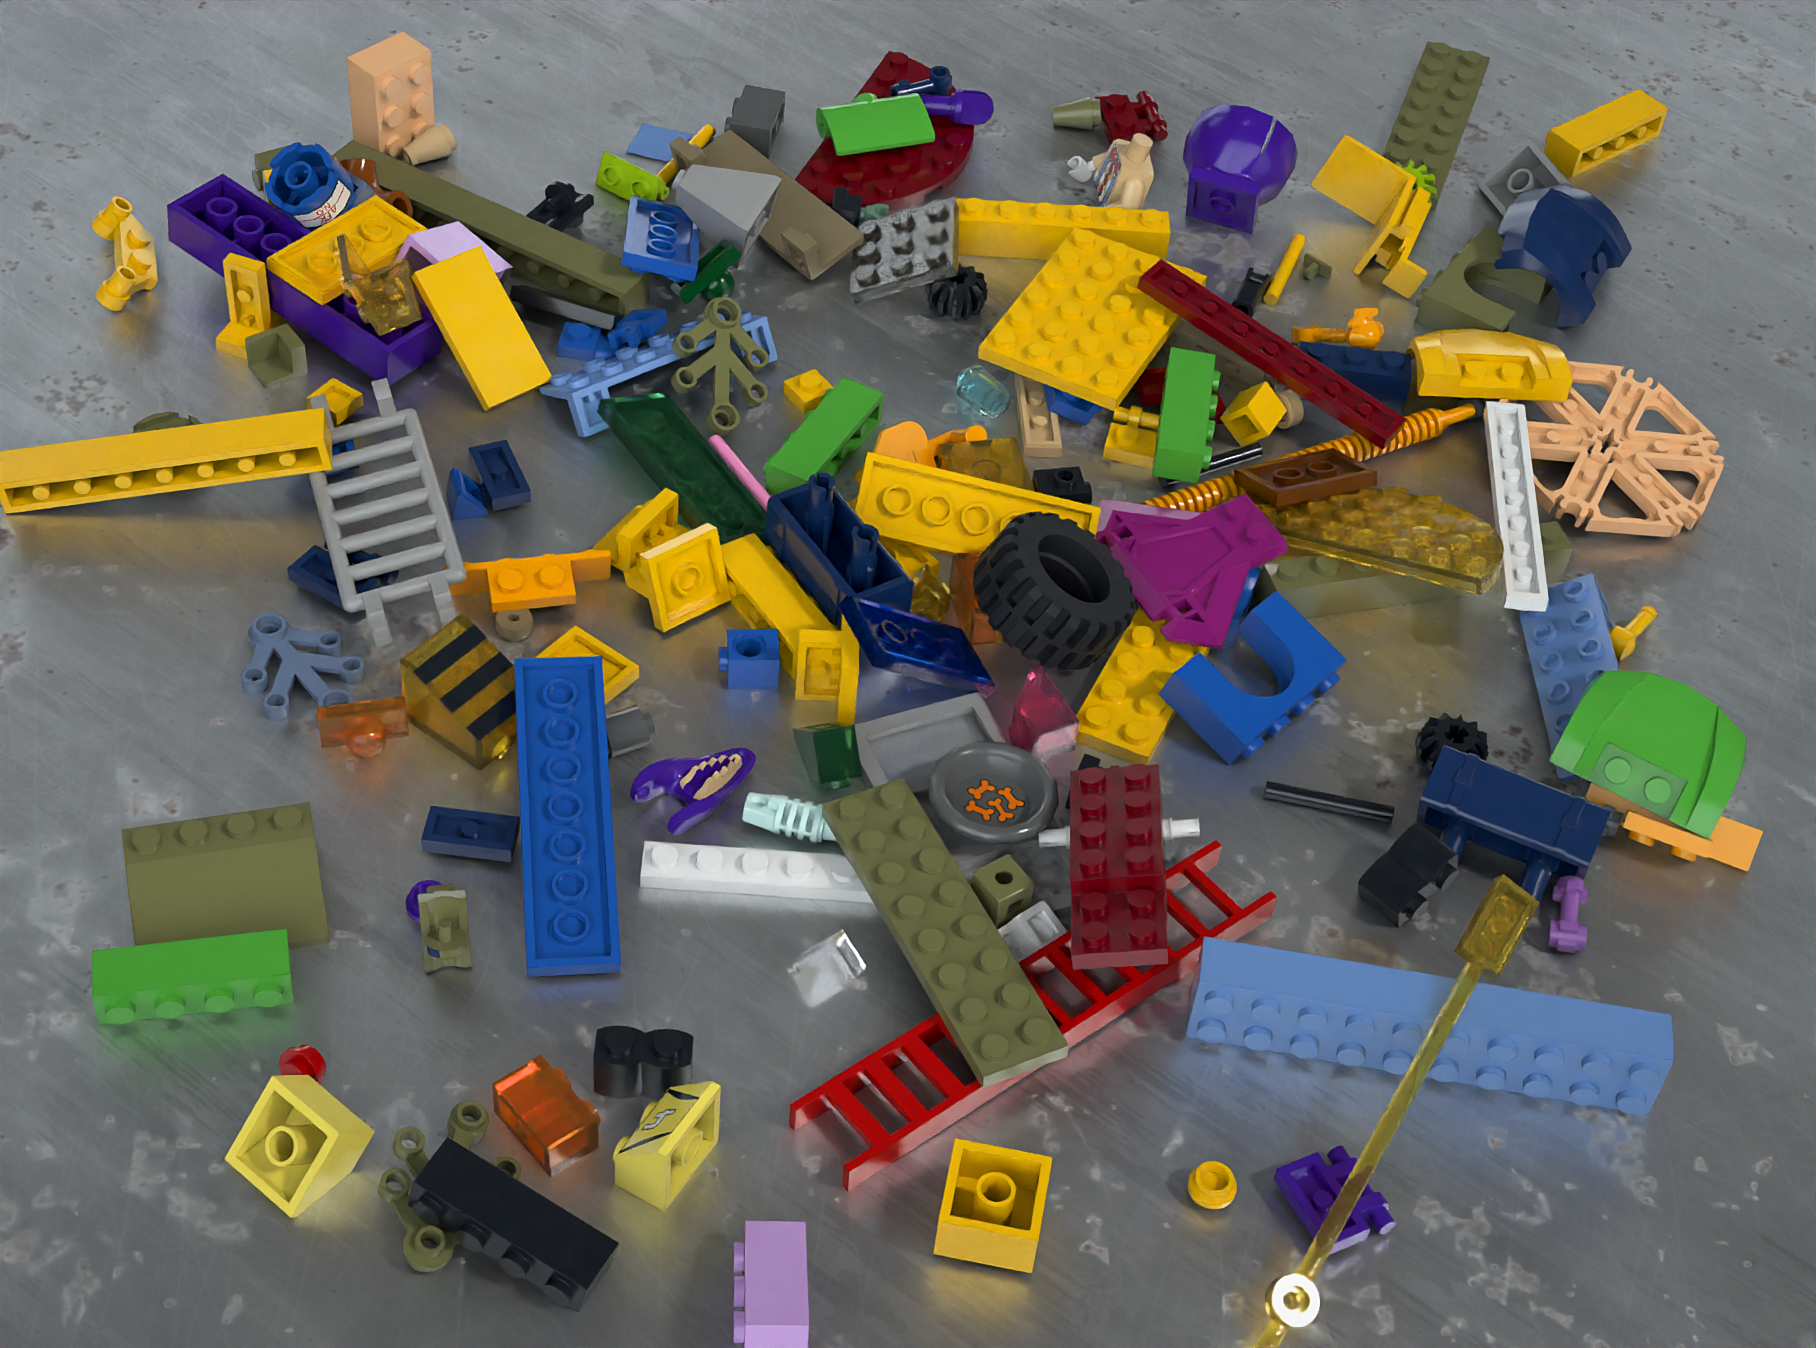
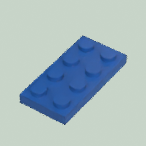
(660, 240)

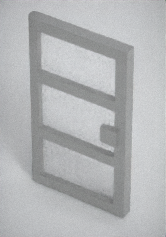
(909, 748)

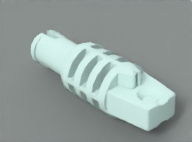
(792, 817)

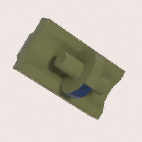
(444, 927)

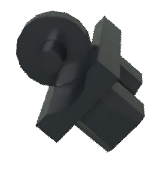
(562, 207)

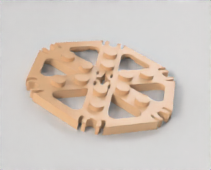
(1632, 453)

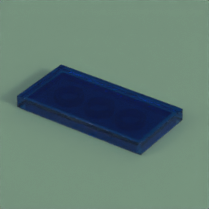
(916, 646)

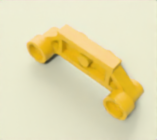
(133, 254)

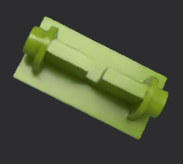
(627, 179)

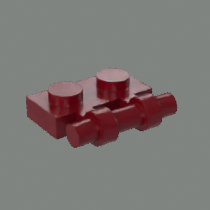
(1122, 117)

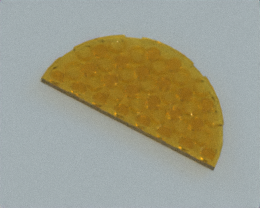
(1395, 534)

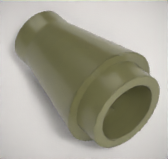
(1078, 114)

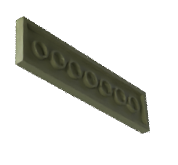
(1436, 110)
(945, 933)

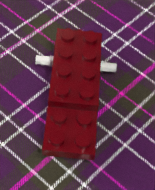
(1118, 865)

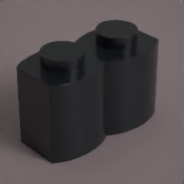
(1409, 875)
(640, 1062)

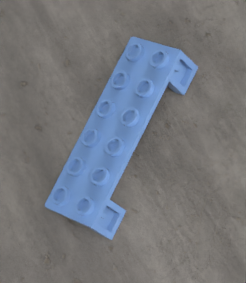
(590, 385)
(1568, 650)

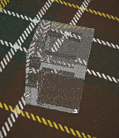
(827, 968)

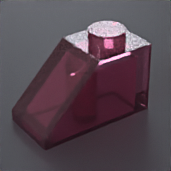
(1042, 718)

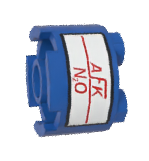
(309, 185)

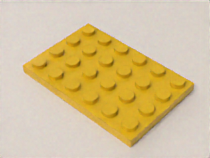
(1085, 321)

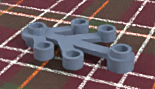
(273, 634)

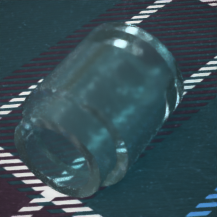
(983, 391)

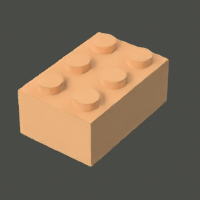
(391, 93)

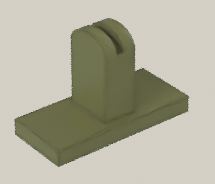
(1315, 267)

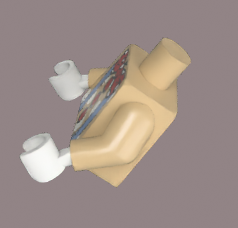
(1121, 172)

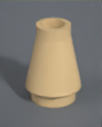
(431, 145)

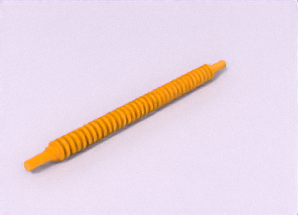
(1417, 428)

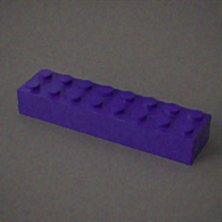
(230, 218)

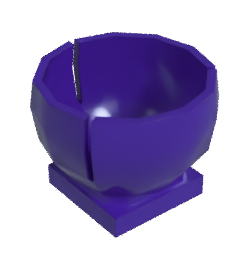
(1227, 165)

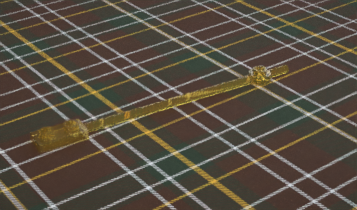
(1486, 948)

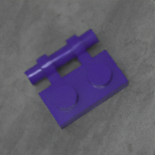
(1313, 1188)

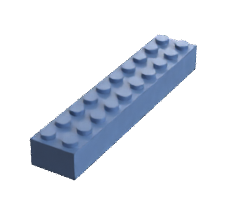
(1383, 1014)

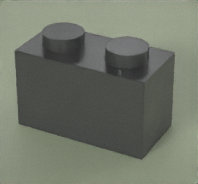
(758, 117)

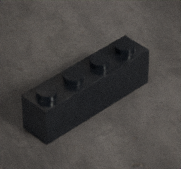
(512, 1225)

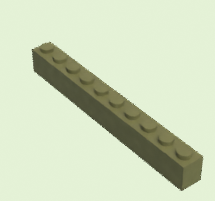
(527, 245)

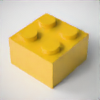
(993, 1205)

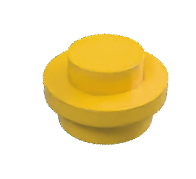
(1212, 1185)

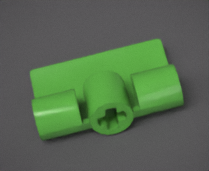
(875, 123)

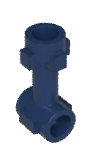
(938, 84)

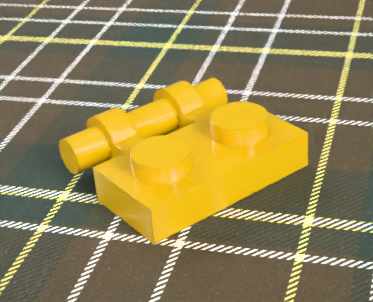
(1129, 442)

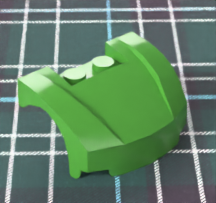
(1655, 747)

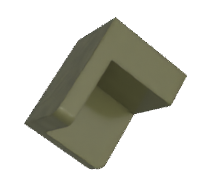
(276, 356)

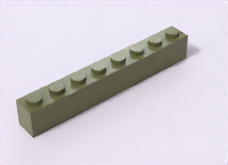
(1335, 586)

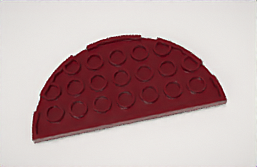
(898, 174)

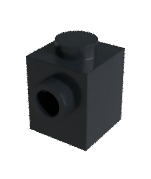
(1063, 483)

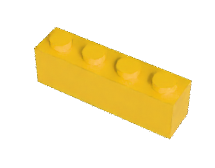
(1605, 132)
(770, 596)

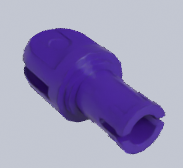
(961, 107)

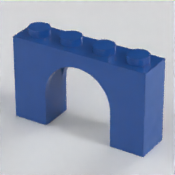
(1238, 721)

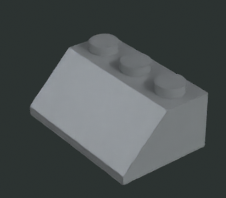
(1520, 171)

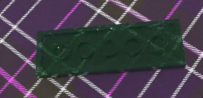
(684, 462)

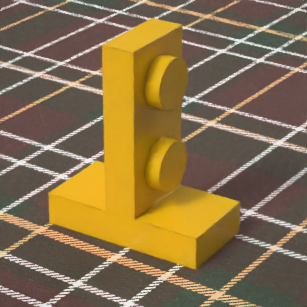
(247, 304)

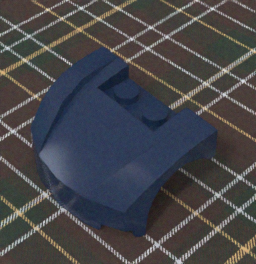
(1567, 241)

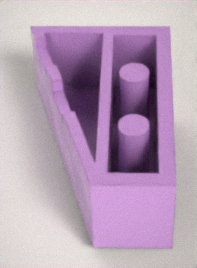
(771, 1286)

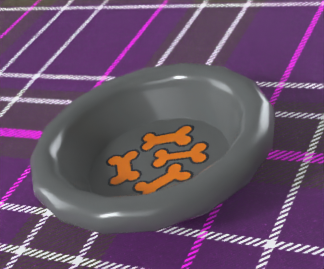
(993, 792)

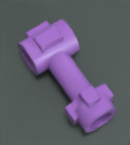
(1567, 933)

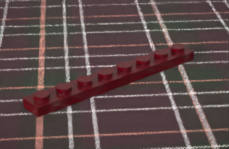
(1272, 354)

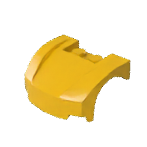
(1489, 366)

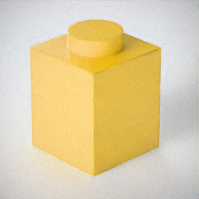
(1253, 414)

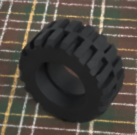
(1053, 591)

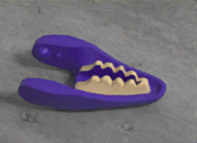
(698, 781)

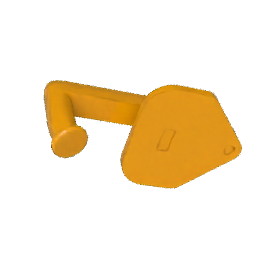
(909, 442)

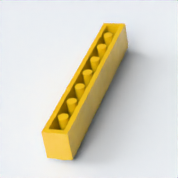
(165, 460)

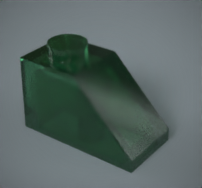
(829, 753)

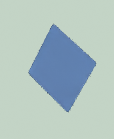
(654, 142)

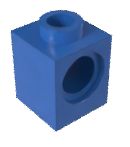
(751, 659)

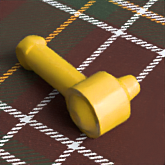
(1624, 638)

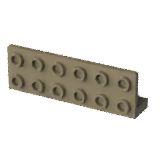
(800, 226)

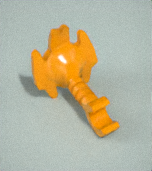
(1363, 331)

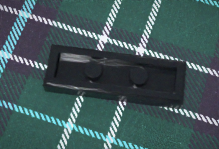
(565, 306)

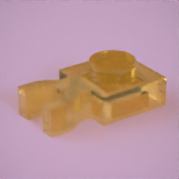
(930, 594)

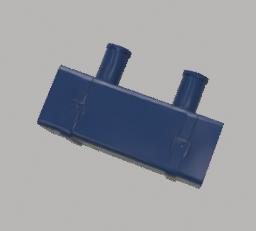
(833, 549)
(1512, 817)

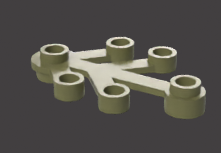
(723, 362)
(463, 1133)

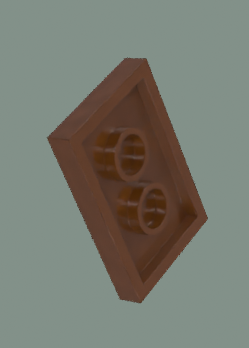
(1305, 478)

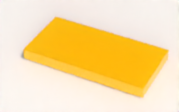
(373, 229)
(482, 328)

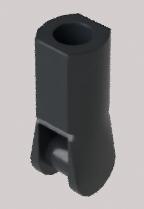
(1251, 292)

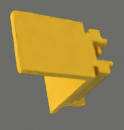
(1386, 199)

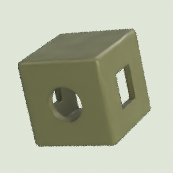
(1001, 885)

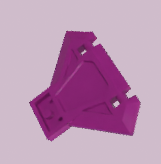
(1189, 561)

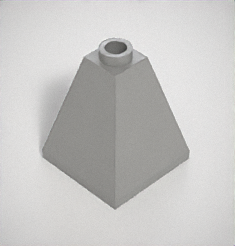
(727, 203)

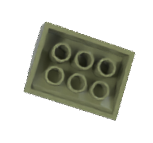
(226, 877)

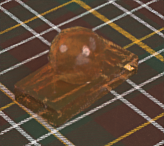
(363, 725)

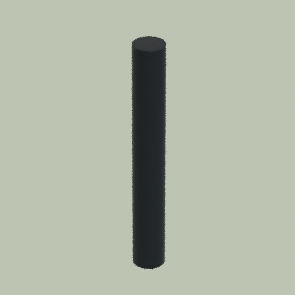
(1224, 460)
(1329, 802)

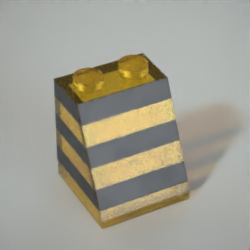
(462, 692)

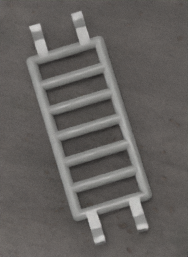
(430, 493)

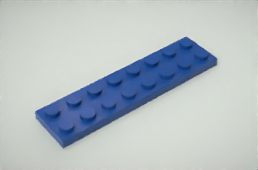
(566, 817)

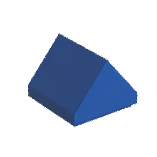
(464, 497)

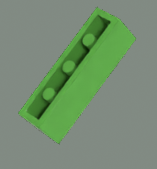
(1185, 416)
(826, 436)
(192, 977)

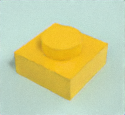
(806, 390)
(340, 399)

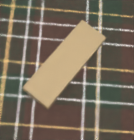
(1037, 425)

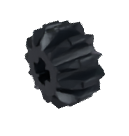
(958, 294)
(1451, 733)

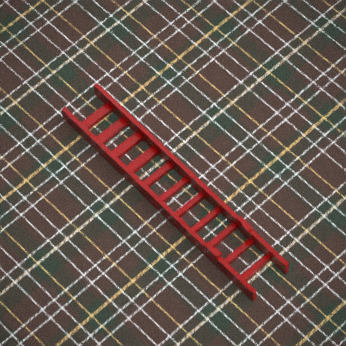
(962, 1100)

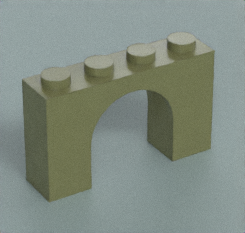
(1454, 305)

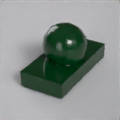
(712, 275)

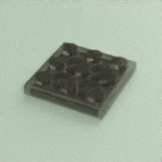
(906, 250)

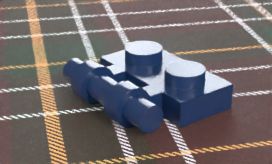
(316, 573)

